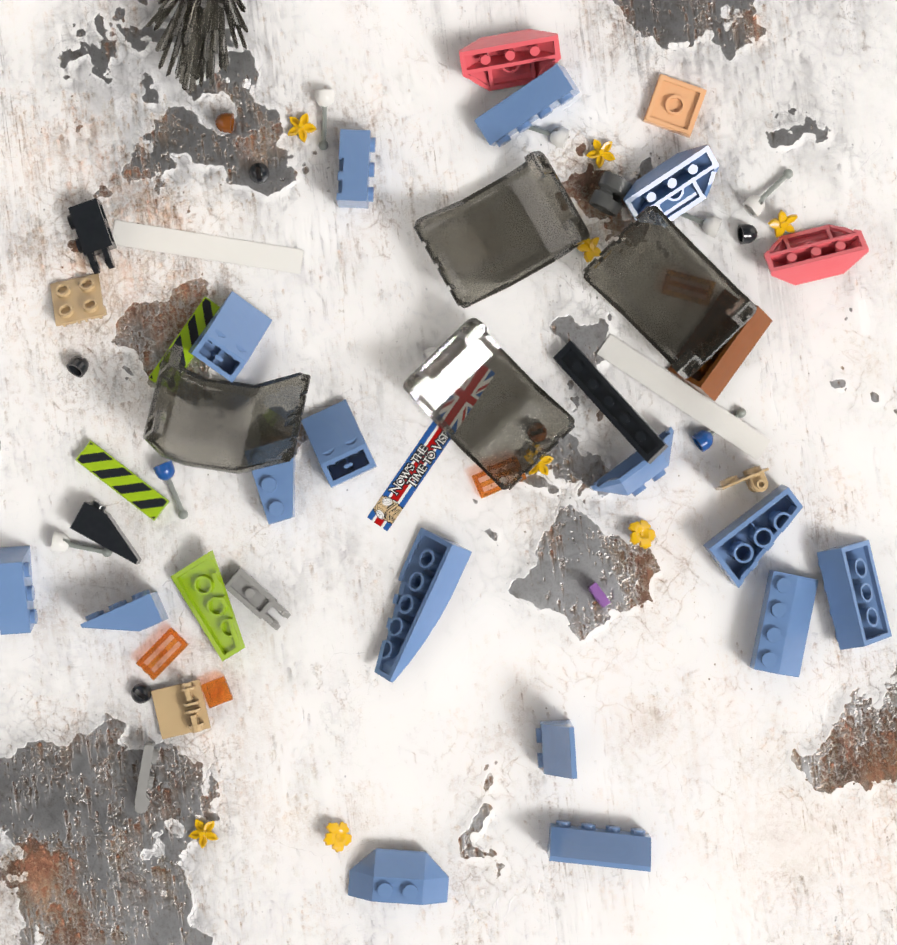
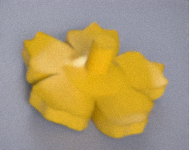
(641, 533)
(337, 836)

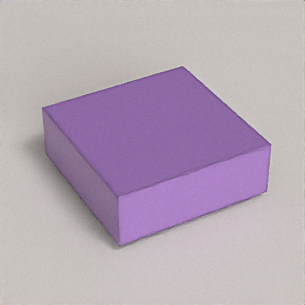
(598, 594)

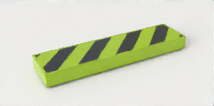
(190, 333)
(122, 480)

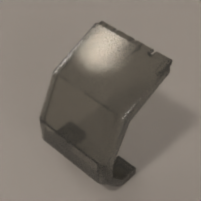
(502, 232)
(669, 291)
(488, 404)
(222, 421)

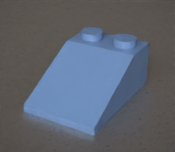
(558, 748)

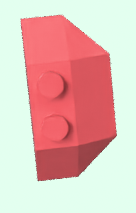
(509, 58)
(815, 253)

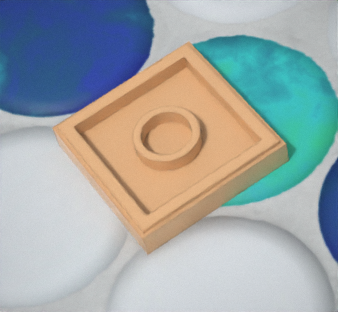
(674, 105)

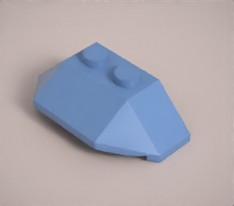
(675, 183)
(635, 471)
(398, 878)

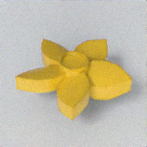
(301, 127)
(601, 152)
(783, 223)
(590, 249)
(541, 466)
(203, 832)

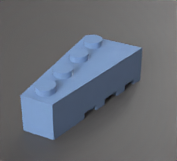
(527, 105)
(753, 533)

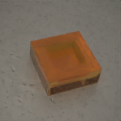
(217, 691)

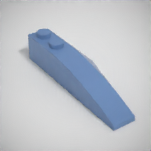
(425, 590)

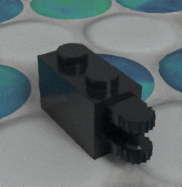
(92, 232)

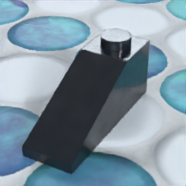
(101, 528)

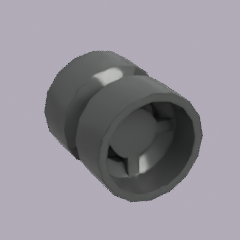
(609, 196)

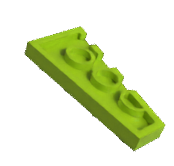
(209, 602)

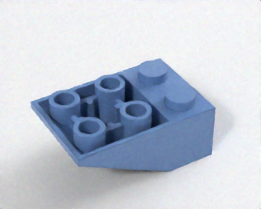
(231, 336)
(338, 443)
(137, 615)

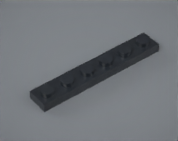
(610, 402)

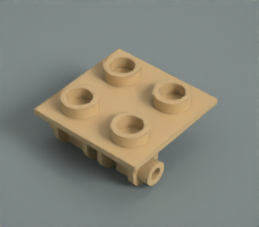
(77, 300)
(753, 477)
(181, 709)

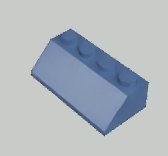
(854, 595)
(784, 623)
(599, 846)

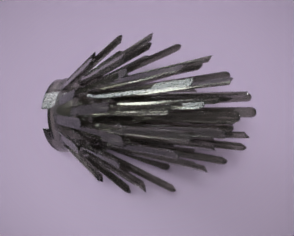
(199, 33)

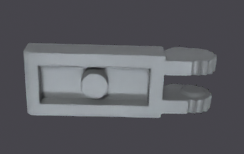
(255, 597)
(145, 779)

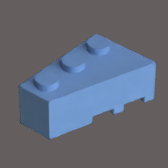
(355, 169)
(277, 490)
(16, 591)

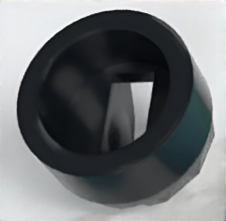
(263, 170)
(746, 233)
(78, 366)
(143, 688)

